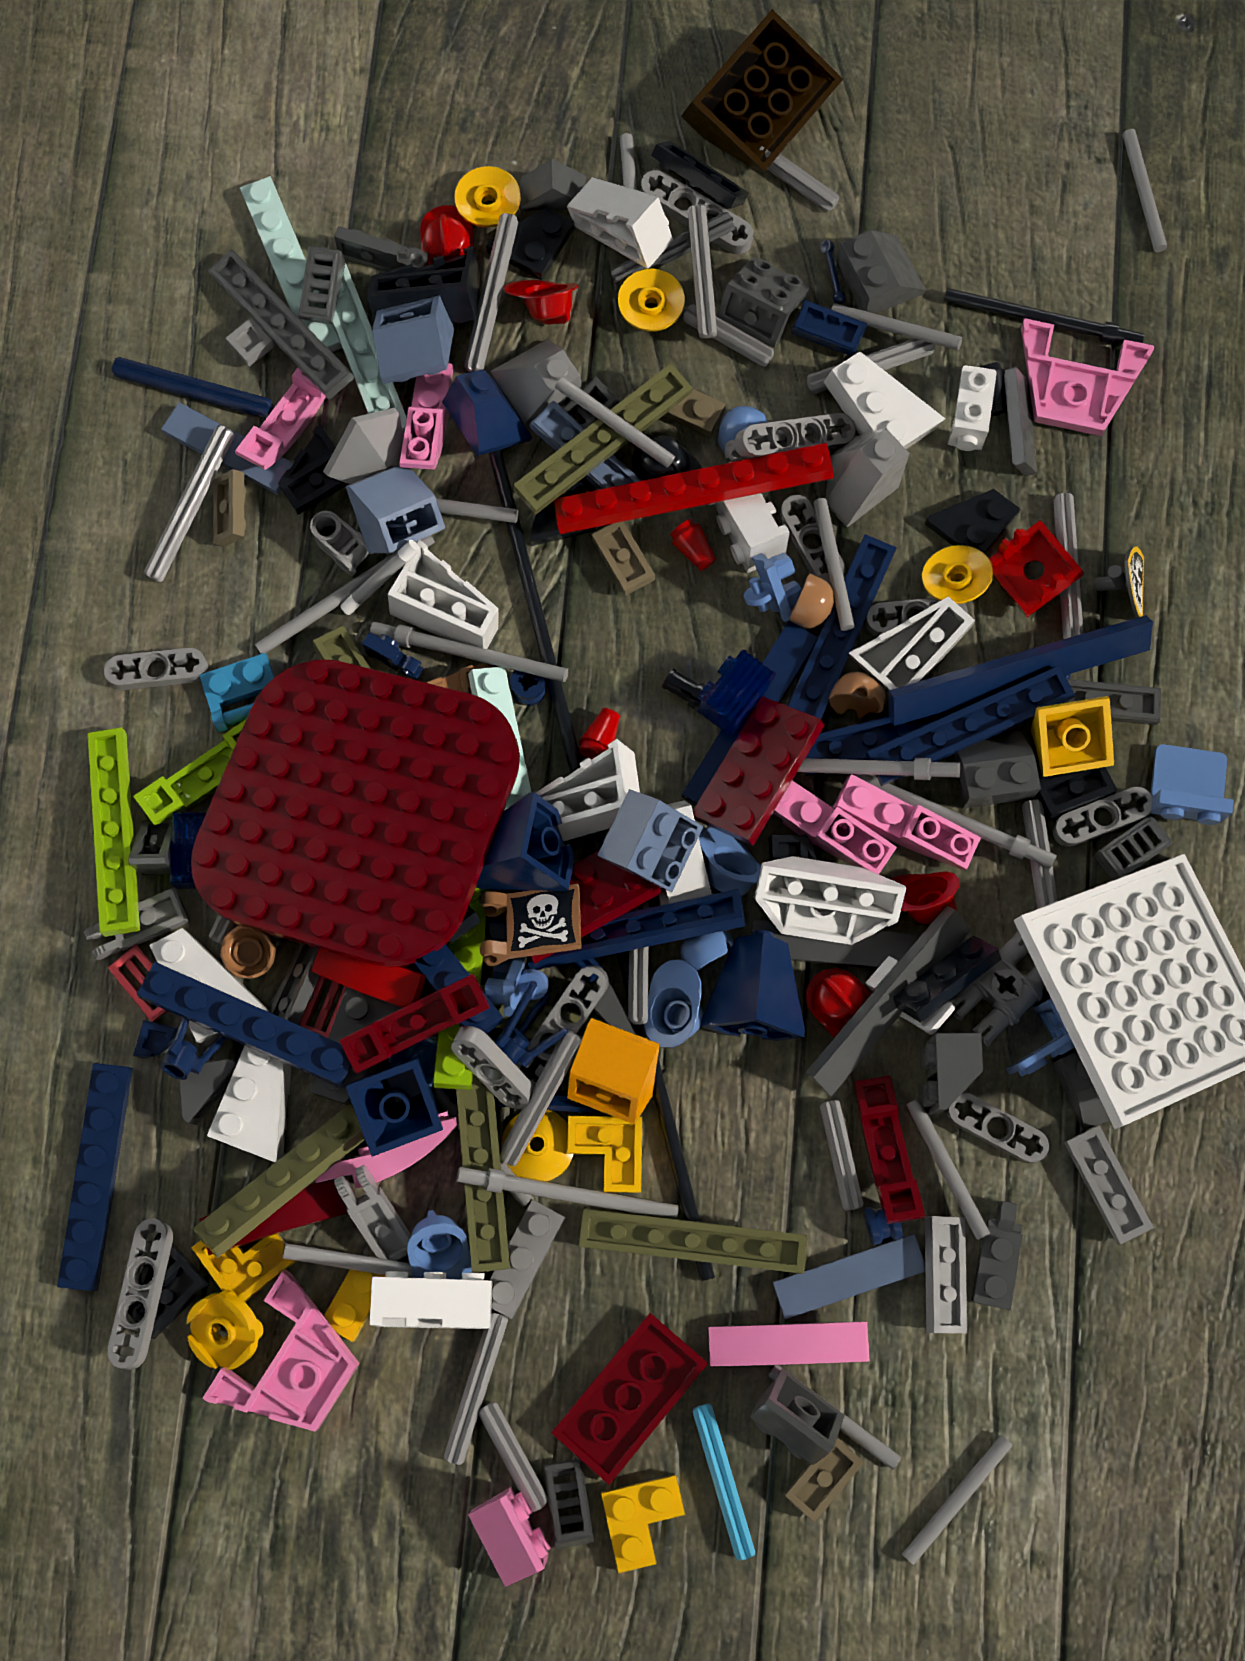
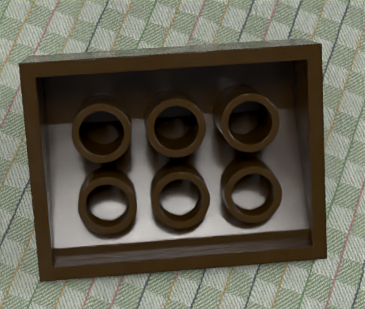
(762, 94)

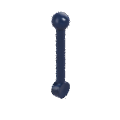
(827, 247)

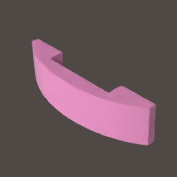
(284, 424)

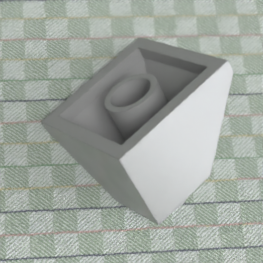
(532, 378)
(367, 447)

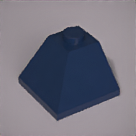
(484, 413)
(395, 1105)

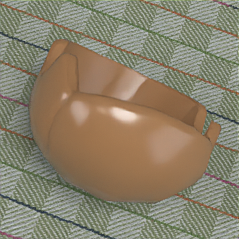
(813, 603)
(858, 693)
(248, 952)

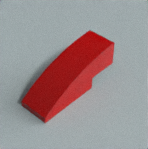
(391, 984)

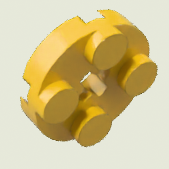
(239, 1322)

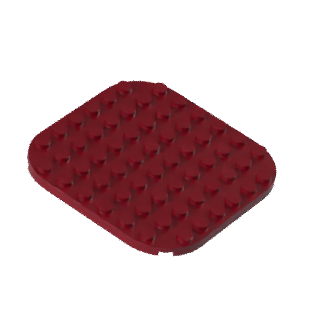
(356, 812)

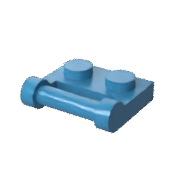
(233, 685)

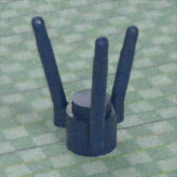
(514, 1041)
(182, 1056)

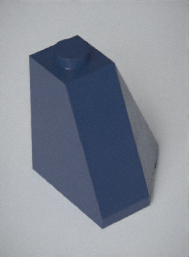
(528, 850)
(756, 991)

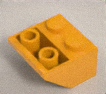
(613, 1071)

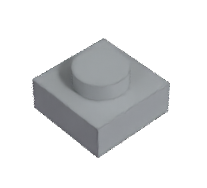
(250, 342)

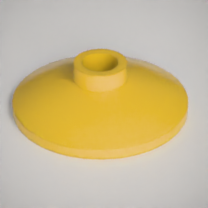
(485, 185)
(651, 287)
(956, 564)
(553, 1158)

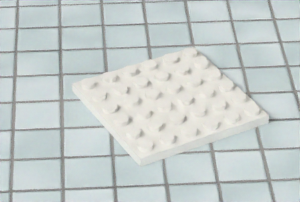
(1143, 987)

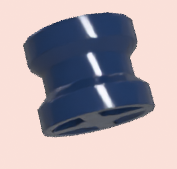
(527, 693)
(878, 1227)

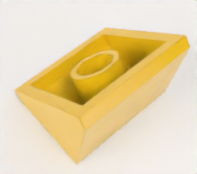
(1073, 736)

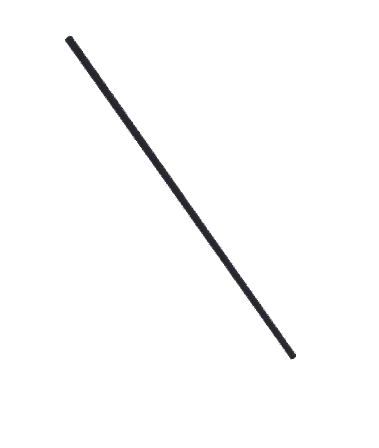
(594, 839)

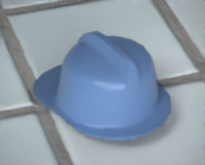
(729, 862)
(674, 1004)
(438, 1247)

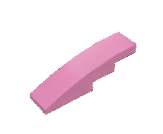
(789, 1344)

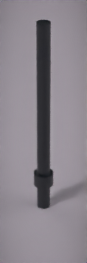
(1106, 332)

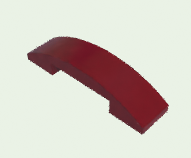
(414, 1023)
(887, 1150)
(313, 1204)

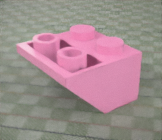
(510, 1537)

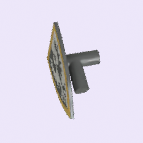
(1132, 580)

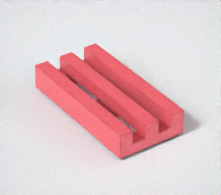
(126, 960)
(310, 1008)

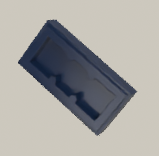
(829, 328)

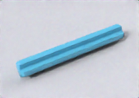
(723, 1482)

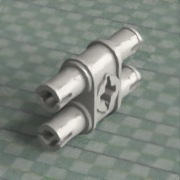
(1007, 1006)

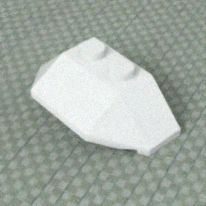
(827, 899)

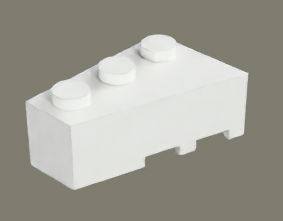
(622, 220)
(594, 792)

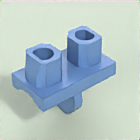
(770, 590)
(510, 983)

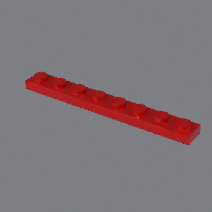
(693, 488)

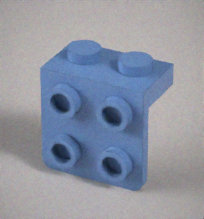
(1190, 785)
(1059, 1045)

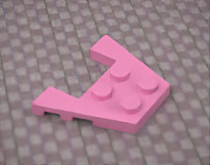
(1073, 392)
(303, 1375)

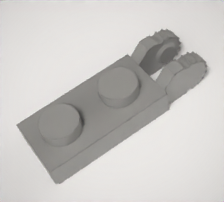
(156, 917)
(375, 1216)

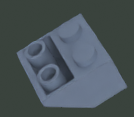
(412, 339)
(394, 509)
(650, 840)

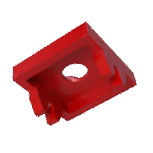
(1029, 546)

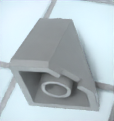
(864, 474)

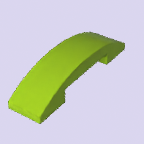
(189, 784)

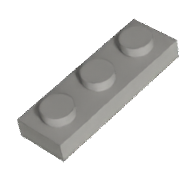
(1108, 1185)
(526, 1255)
(945, 1274)

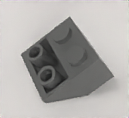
(951, 1066)

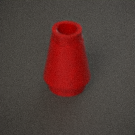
(693, 544)
(599, 734)

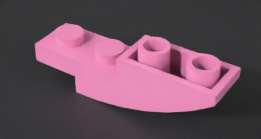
(426, 421)
(907, 825)
(833, 829)
(391, 1161)

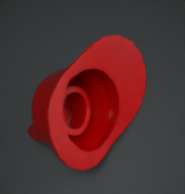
(445, 233)
(544, 299)
(928, 894)
(834, 998)

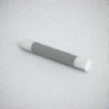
(380, 577)

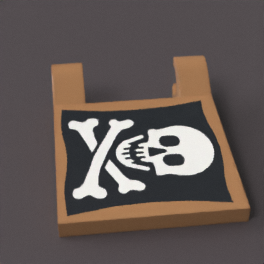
(535, 923)

